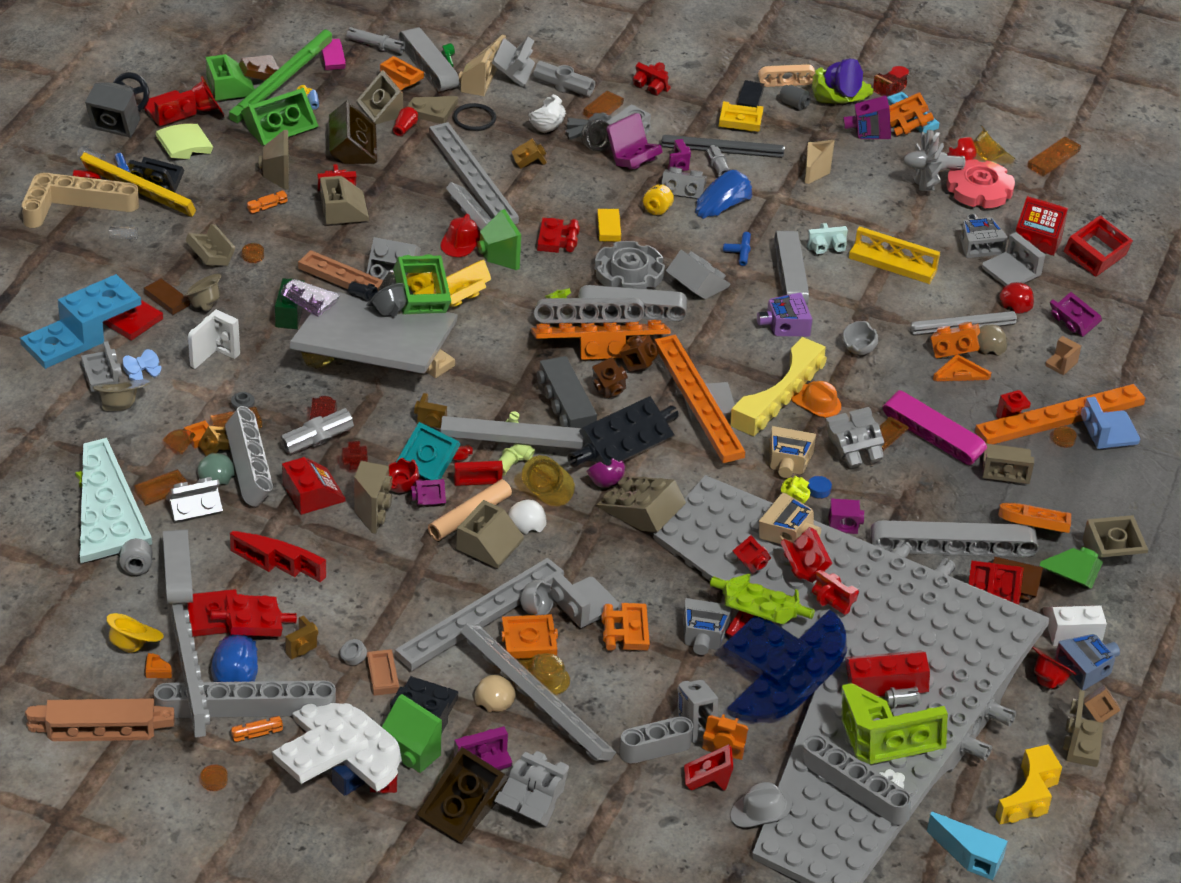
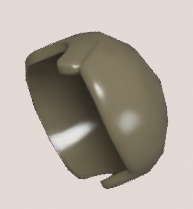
(992, 339)

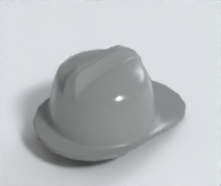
(761, 805)

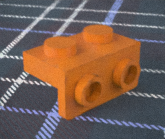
(956, 340)

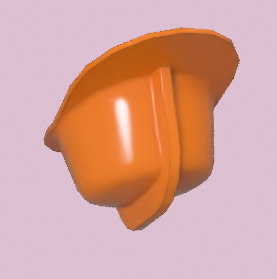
(818, 398)

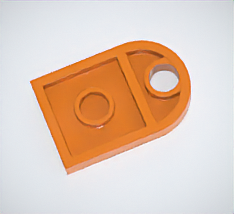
(1035, 516)

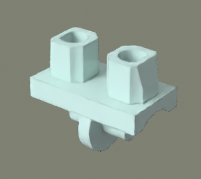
(827, 238)

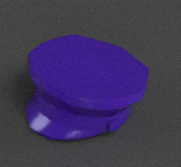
(845, 77)

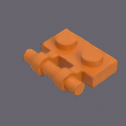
(906, 109)
(633, 624)

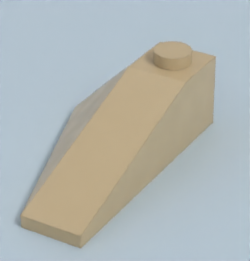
(480, 70)

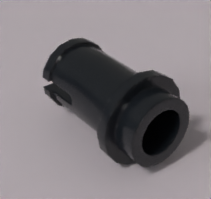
(362, 290)

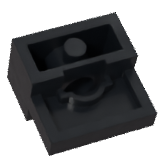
(430, 696)

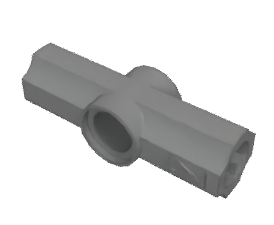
(564, 78)
(317, 431)

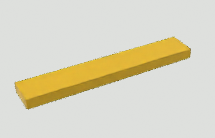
(144, 186)

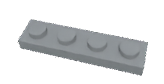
(468, 204)

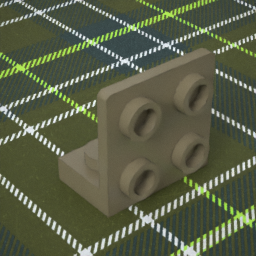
(1007, 464)
(1085, 736)

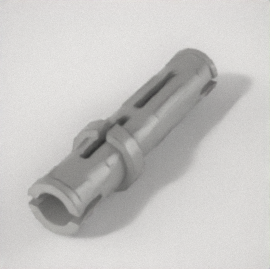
(382, 42)

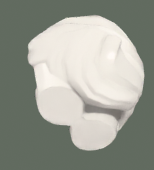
(549, 116)

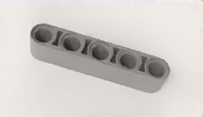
(429, 59)
(791, 263)
(657, 303)
(578, 314)
(248, 456)
(177, 567)
(857, 779)

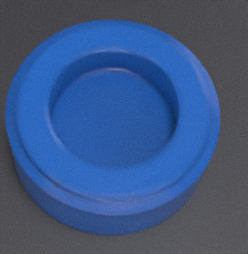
(819, 486)

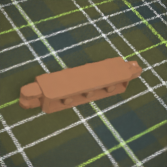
(99, 719)

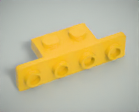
(463, 283)

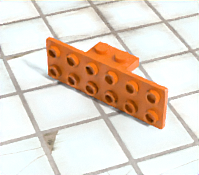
(600, 340)

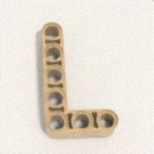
(76, 191)

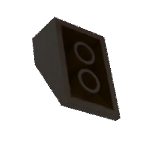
(463, 795)

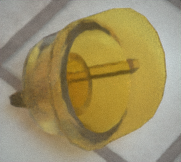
(989, 148)
(548, 480)
(548, 670)

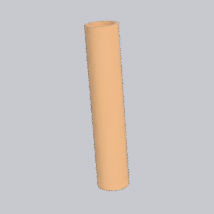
(450, 521)

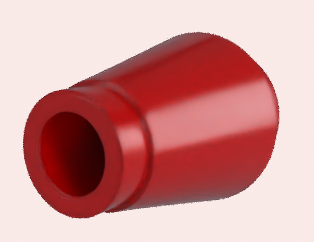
(406, 119)

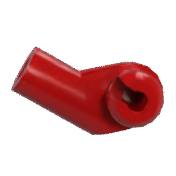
(87, 174)

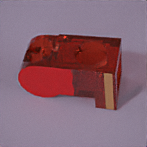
(892, 82)

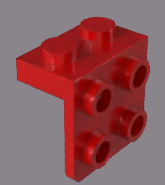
(171, 106)

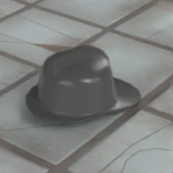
(389, 299)

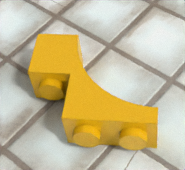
(1033, 798)

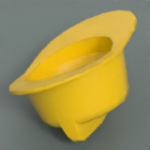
(129, 633)

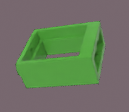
(423, 302)

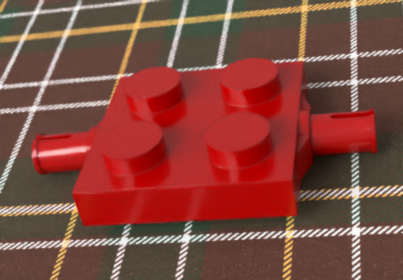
(253, 615)

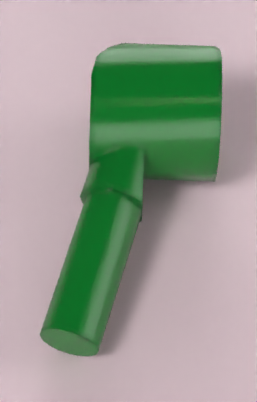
(448, 50)

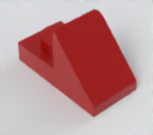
(712, 767)

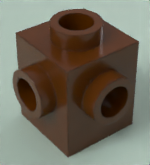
(639, 352)
(609, 378)

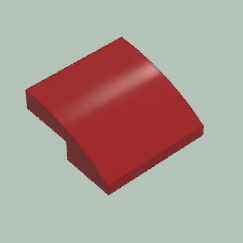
(997, 579)

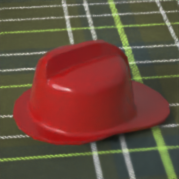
(204, 97)
(460, 237)
(1049, 671)

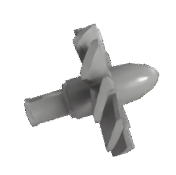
(931, 161)

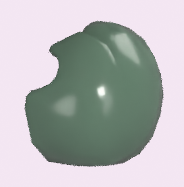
(216, 466)

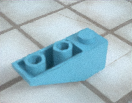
(971, 847)

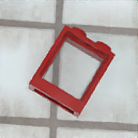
(1087, 255)

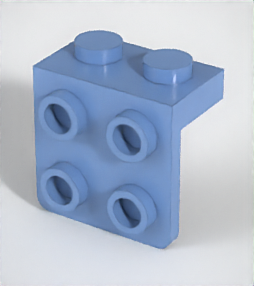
(1108, 428)

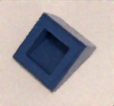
(345, 780)

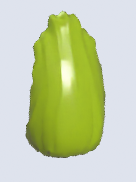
(827, 95)

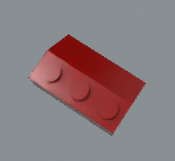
(882, 671)

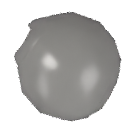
(860, 338)
(537, 598)

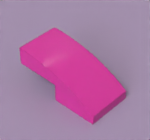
(333, 55)

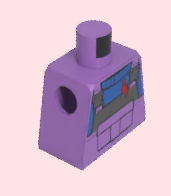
(787, 316)

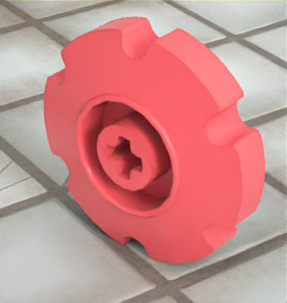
(981, 184)

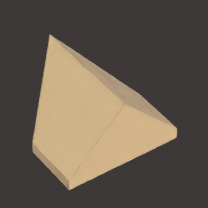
(818, 160)

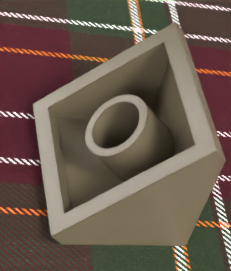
(382, 99)

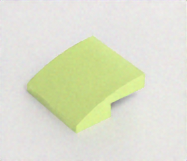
(183, 140)

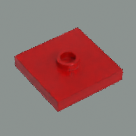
(135, 321)
(200, 612)

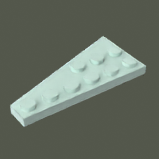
(107, 505)

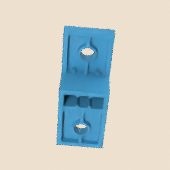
(80, 321)

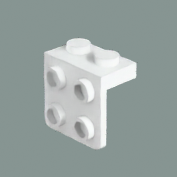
(213, 334)

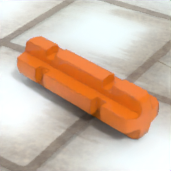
(267, 202)
(256, 728)

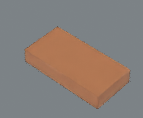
(382, 672)

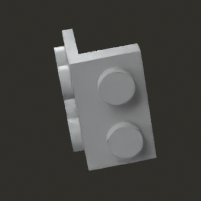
(1018, 263)
(582, 600)

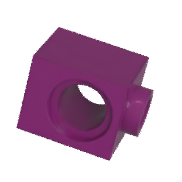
(845, 515)

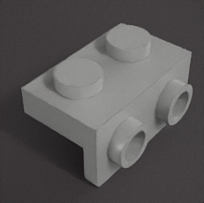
(684, 183)
(101, 367)

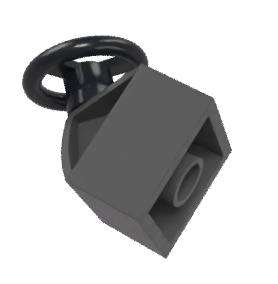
(114, 106)

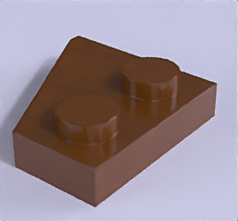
(259, 66)

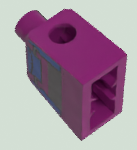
(871, 119)

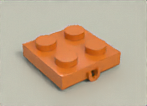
(529, 635)

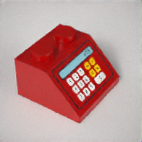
(1042, 224)
(310, 485)

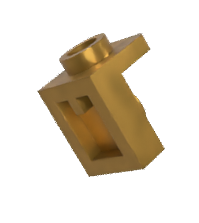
(214, 439)

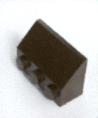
(352, 136)

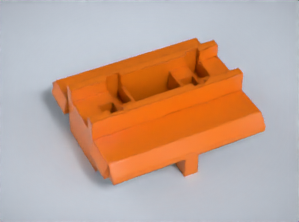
(725, 731)

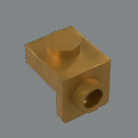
(528, 153)
(429, 413)
(302, 640)

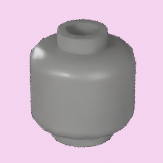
(136, 556)

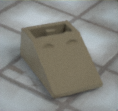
(643, 502)

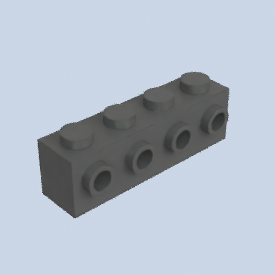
(565, 393)

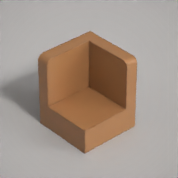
(1065, 356)
(1101, 704)

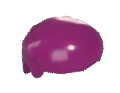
(606, 476)

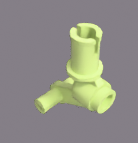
(517, 452)

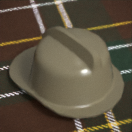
(204, 292)
(119, 396)

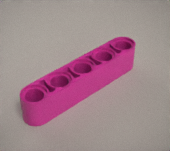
(935, 427)

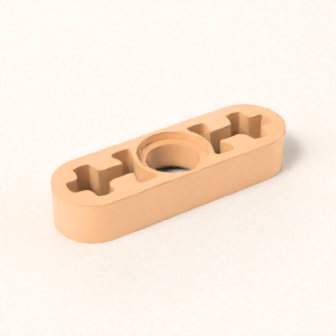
(772, 81)

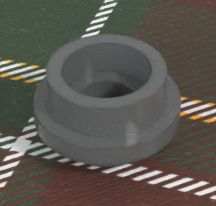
(242, 399)

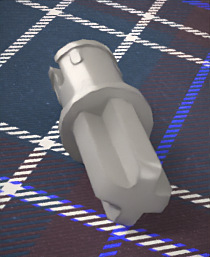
(718, 160)

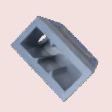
(1087, 658)

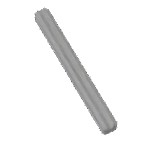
(931, 326)

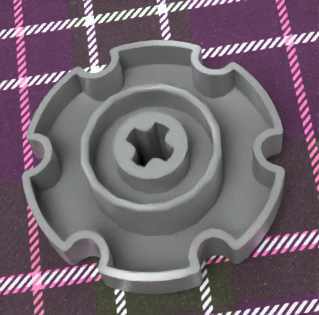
(629, 266)

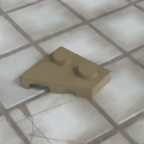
(434, 108)

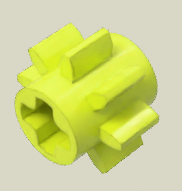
(796, 488)

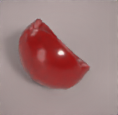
(965, 148)
(1017, 296)
(403, 474)

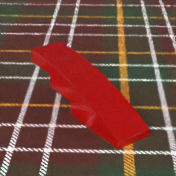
(276, 553)

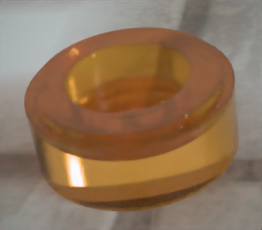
(253, 253)
(1064, 436)
(214, 777)

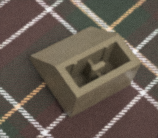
(342, 201)
(372, 494)
(488, 534)

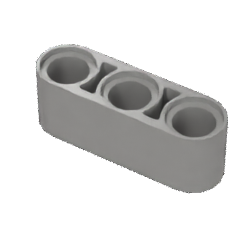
(656, 739)

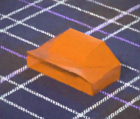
(401, 72)

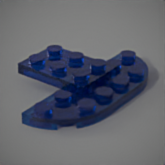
(787, 664)

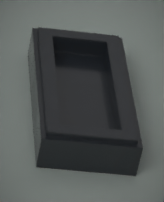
(751, 94)

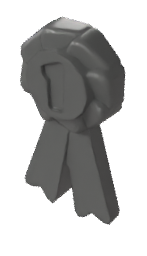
(575, 125)

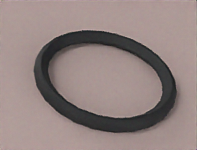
(474, 128)

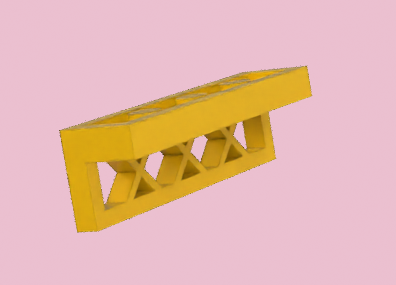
(894, 259)

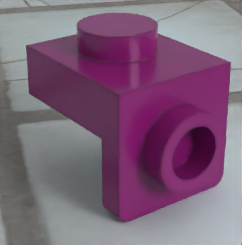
(681, 156)
(429, 492)

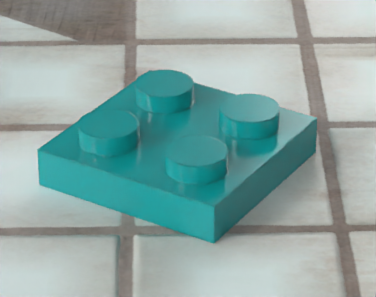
(430, 451)

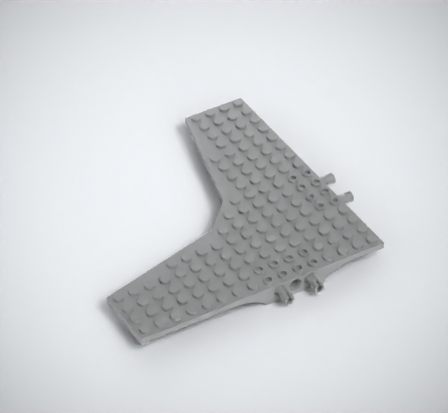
(901, 606)

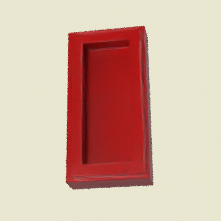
(477, 472)

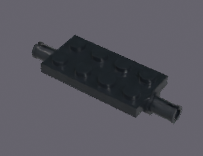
(625, 433)

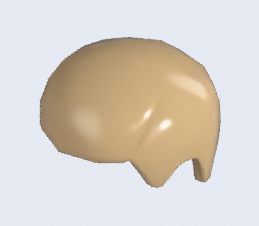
(494, 693)

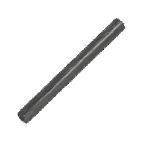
(726, 145)

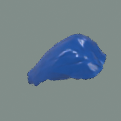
(724, 192)
(235, 660)

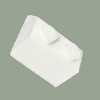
(1074, 621)

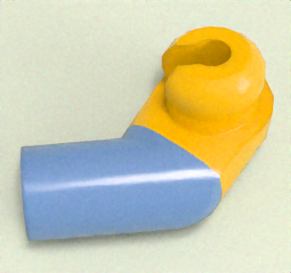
(312, 96)

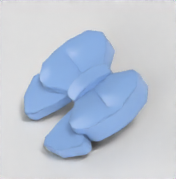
(147, 361)

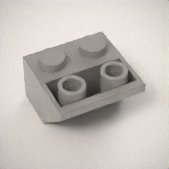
(385, 254)
(697, 274)

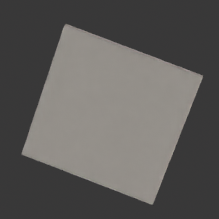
(366, 336)

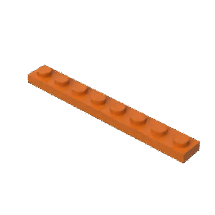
(699, 399)
(1056, 415)

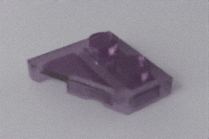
(310, 297)

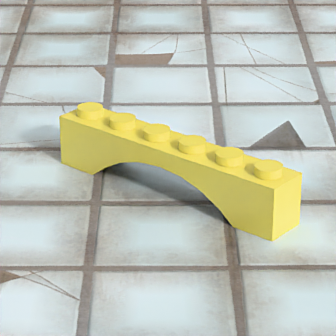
(756, 410)

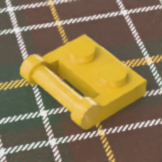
(741, 117)

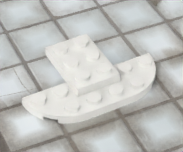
(340, 735)

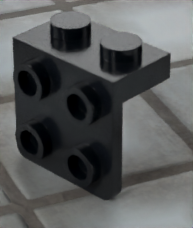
(157, 172)

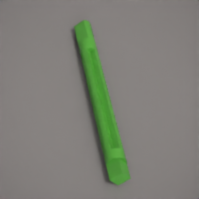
(282, 74)

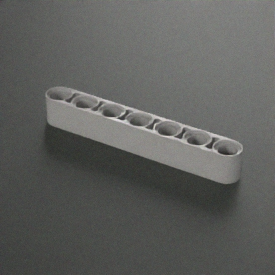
(957, 538)
(248, 698)

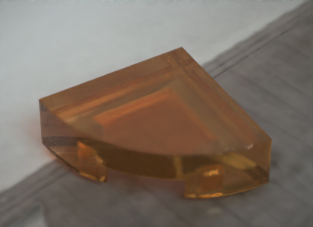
(179, 439)

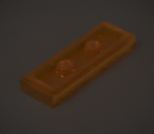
(1054, 156)

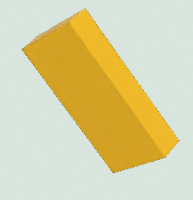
(609, 225)

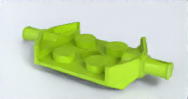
(761, 601)

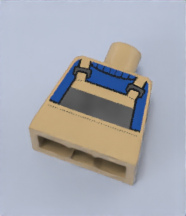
(790, 450)
(786, 520)

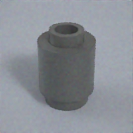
(795, 96)

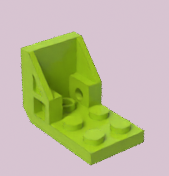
(889, 736)

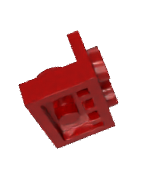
(806, 555)

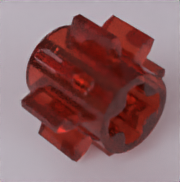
(354, 454)

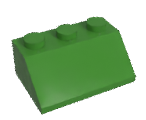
(280, 113)

